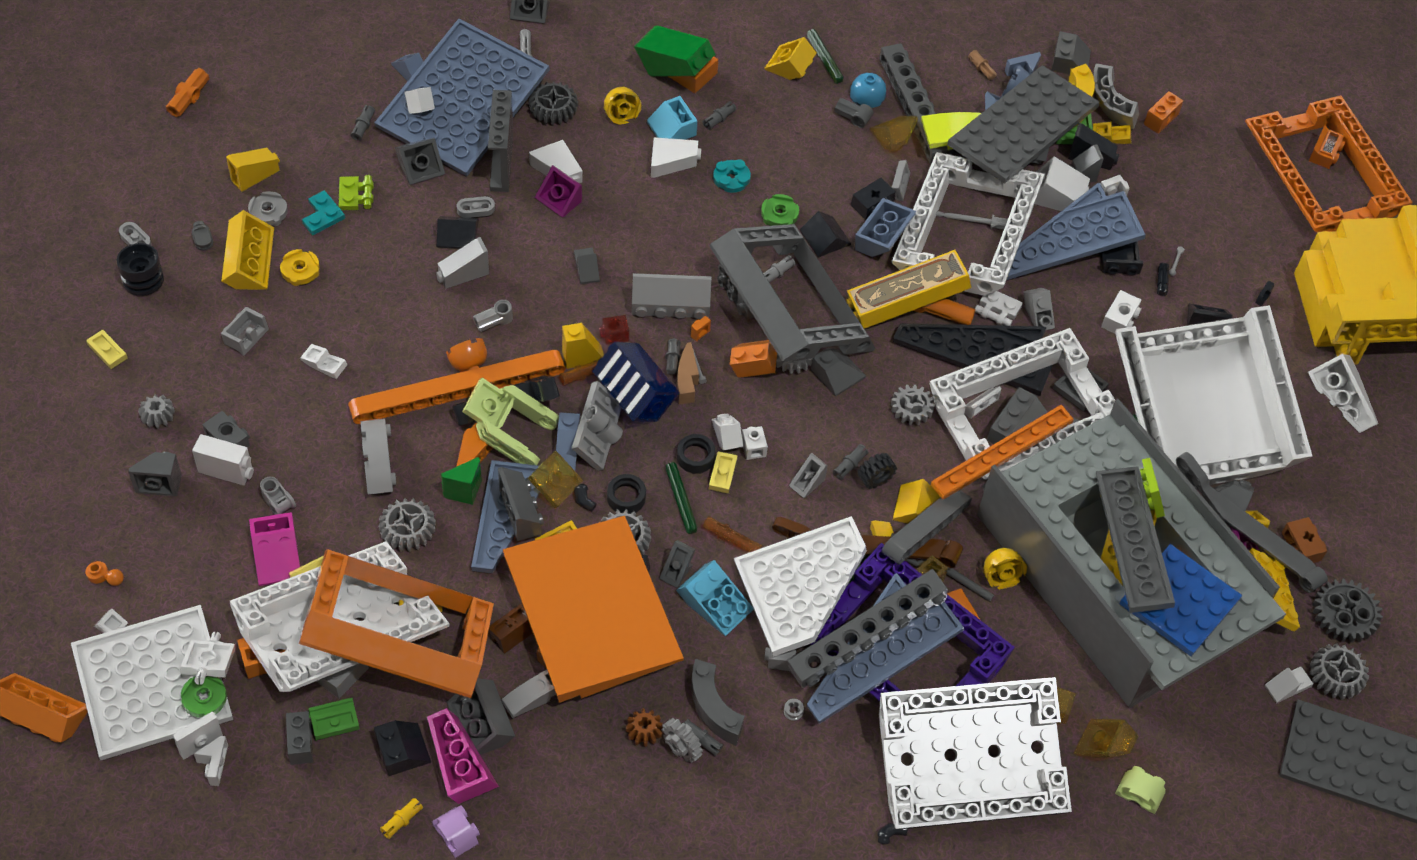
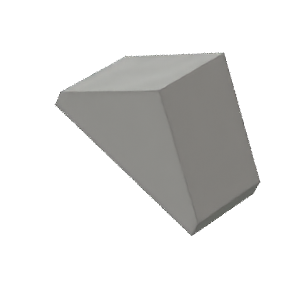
(809, 476)

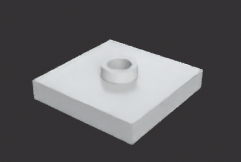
(197, 735)

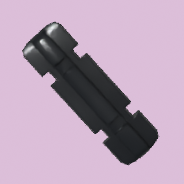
(1163, 279)

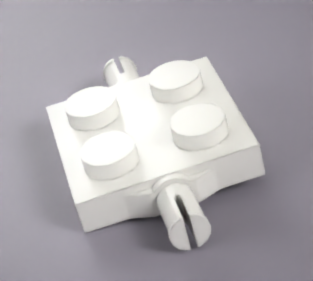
(207, 658)

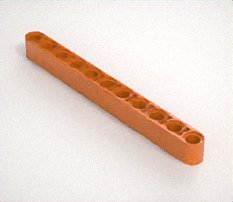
(453, 386)

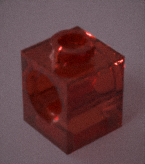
(616, 323)

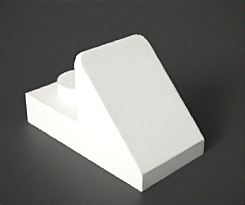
(1288, 684)
(214, 757)

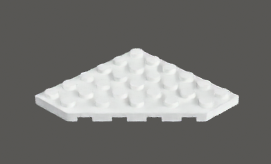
(800, 582)

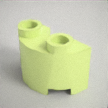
(1142, 788)

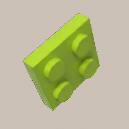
(1151, 488)

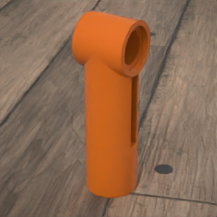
(950, 310)

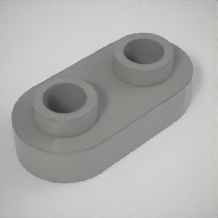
(475, 207)
(137, 234)

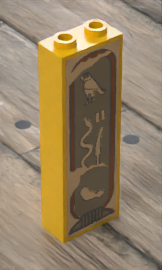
(908, 289)

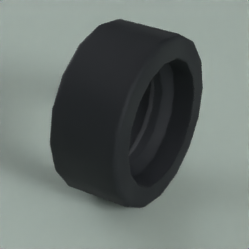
(696, 467)
(631, 481)

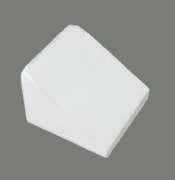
(110, 622)

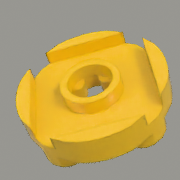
(299, 276)

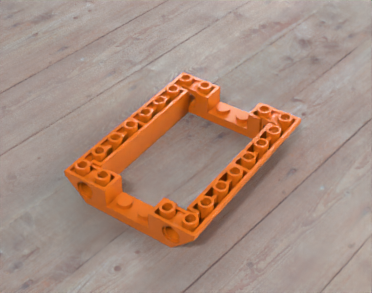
(1333, 112)
(388, 652)

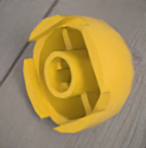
(622, 102)
(1008, 566)

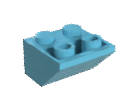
(673, 120)

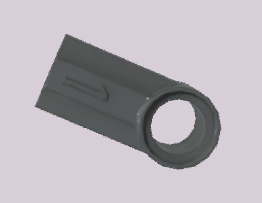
(858, 114)

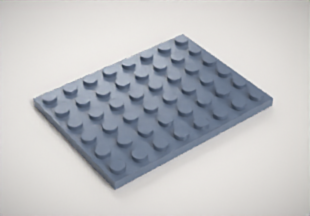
(462, 79)

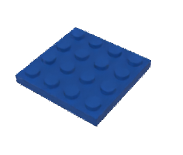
(1199, 603)

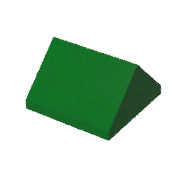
(462, 482)

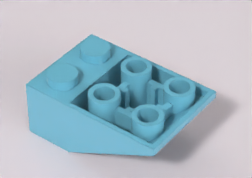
(715, 597)

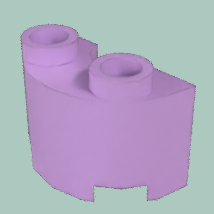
(456, 830)

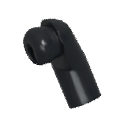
(888, 831)

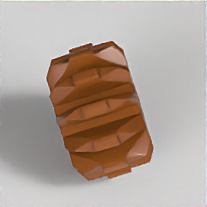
(636, 731)

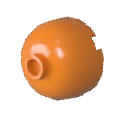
(467, 355)

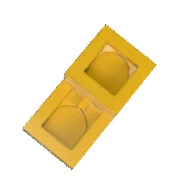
(1115, 134)

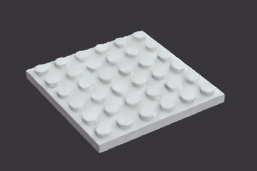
(136, 681)

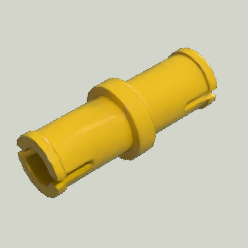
(401, 818)

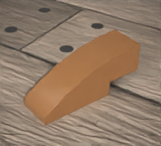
(687, 376)

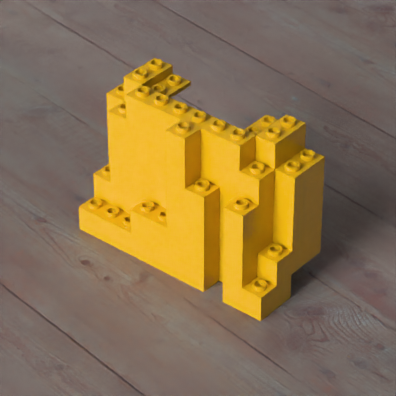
(1362, 283)

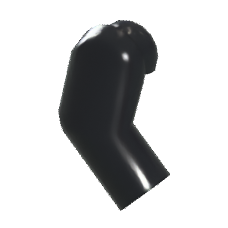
(581, 497)

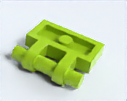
(349, 192)

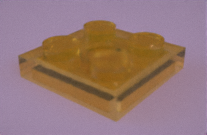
(555, 479)

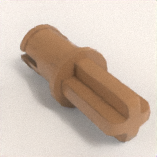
(982, 64)

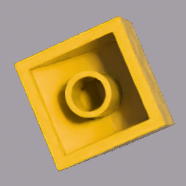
(792, 59)

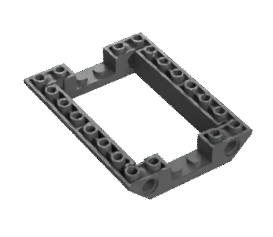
(789, 341)

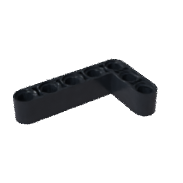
(540, 388)

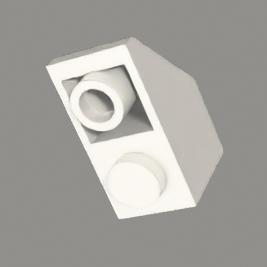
(727, 431)

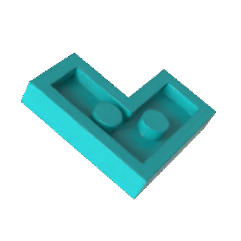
(326, 213)

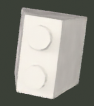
(1060, 185)

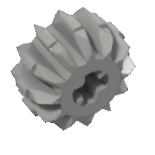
(156, 411)

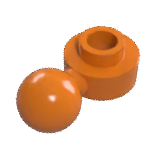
(113, 577)

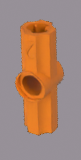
(187, 92)

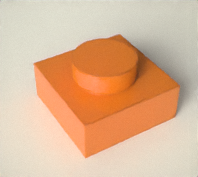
(700, 328)

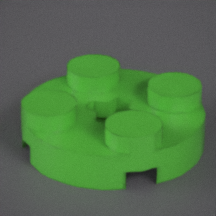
(783, 202)
(199, 708)

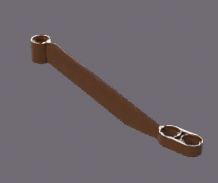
(945, 551)

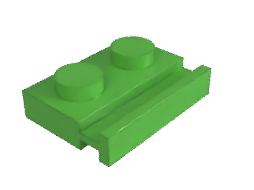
(334, 718)

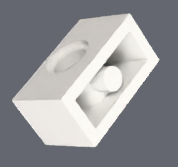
(1122, 312)

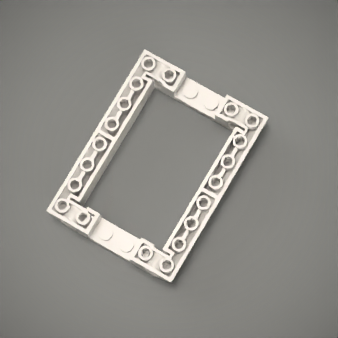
(959, 172)
(1056, 348)

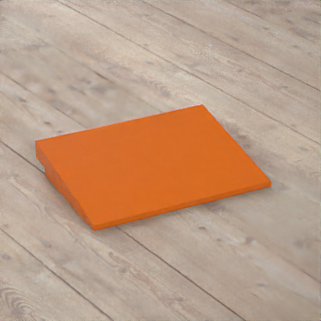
(592, 608)

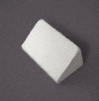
(982, 401)

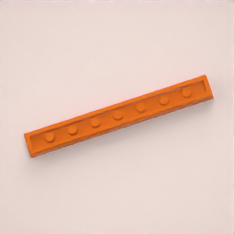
(1001, 452)

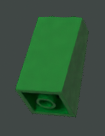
(673, 52)

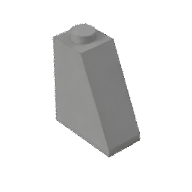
(464, 265)

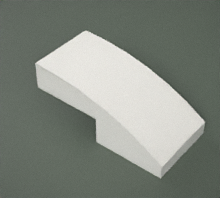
(322, 361)

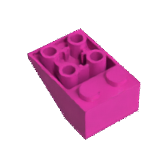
(274, 547)

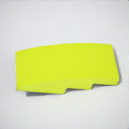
(943, 126)

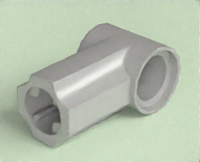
(494, 316)

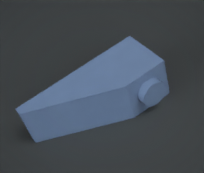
(566, 434)

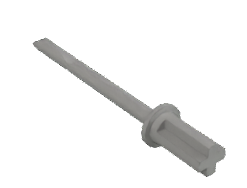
(995, 222)

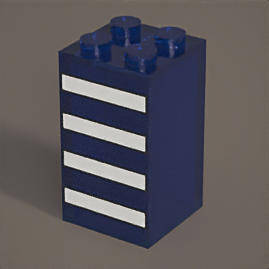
(635, 381)

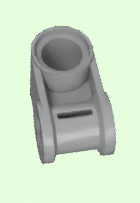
(277, 499)

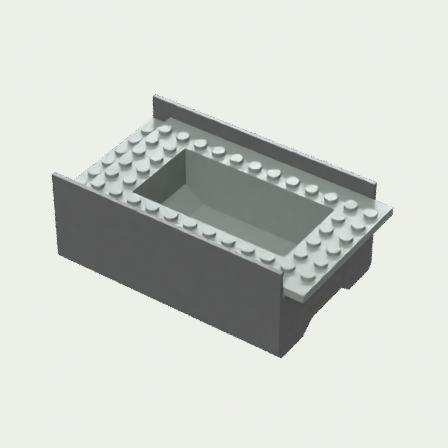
(1057, 524)

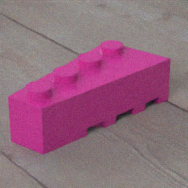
(459, 760)

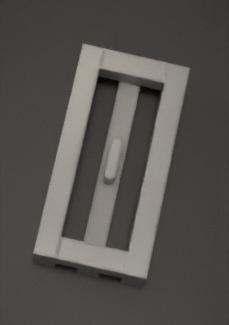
(901, 180)

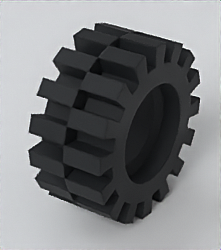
(877, 470)

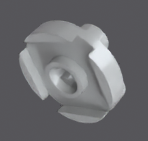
(268, 199)

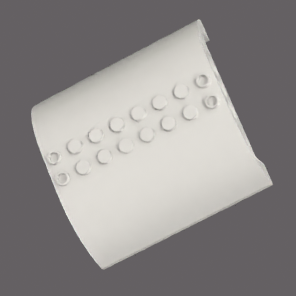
(1217, 395)

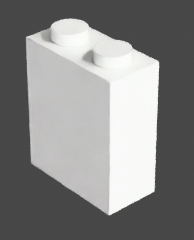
(222, 459)

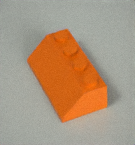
(40, 708)

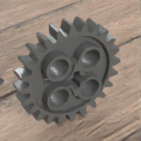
(1347, 610)

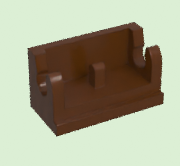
(511, 629)

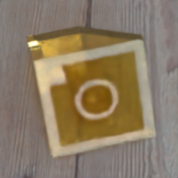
(895, 132)
(1107, 738)

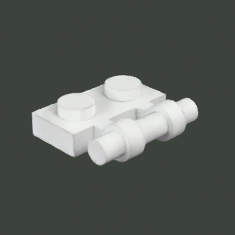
(1001, 304)

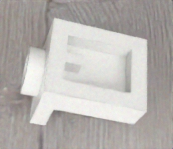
(1114, 185)

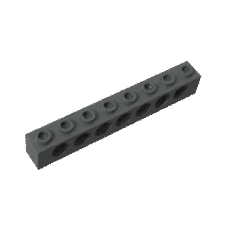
(910, 92)
(854, 629)

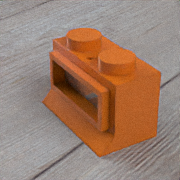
(1326, 148)

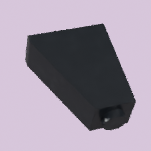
(1086, 138)

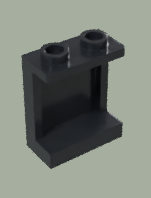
(1122, 260)

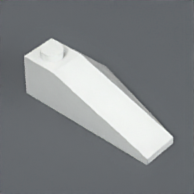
(1345, 389)

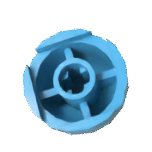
(868, 90)

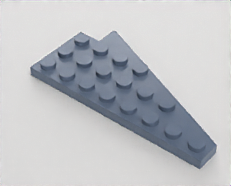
(1080, 230)
(885, 657)

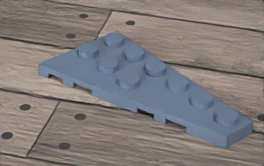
(495, 526)

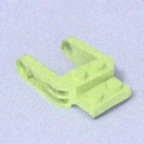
(490, 409)

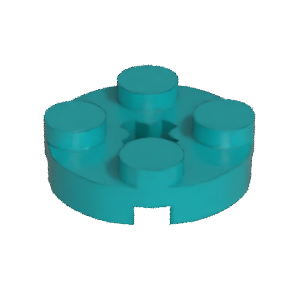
(735, 167)

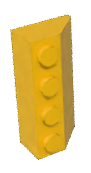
(247, 252)

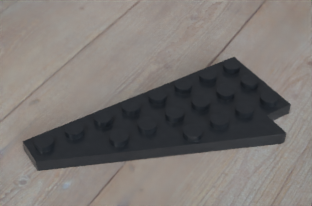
(972, 344)

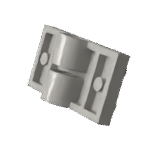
(597, 426)

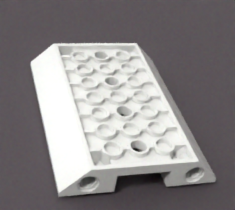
(277, 614)
(974, 782)

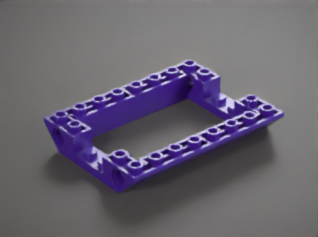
(976, 634)

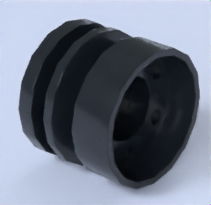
(140, 269)

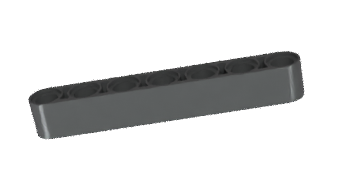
(925, 526)

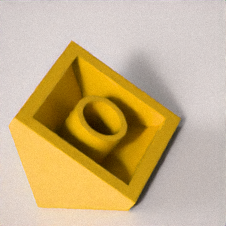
(913, 500)

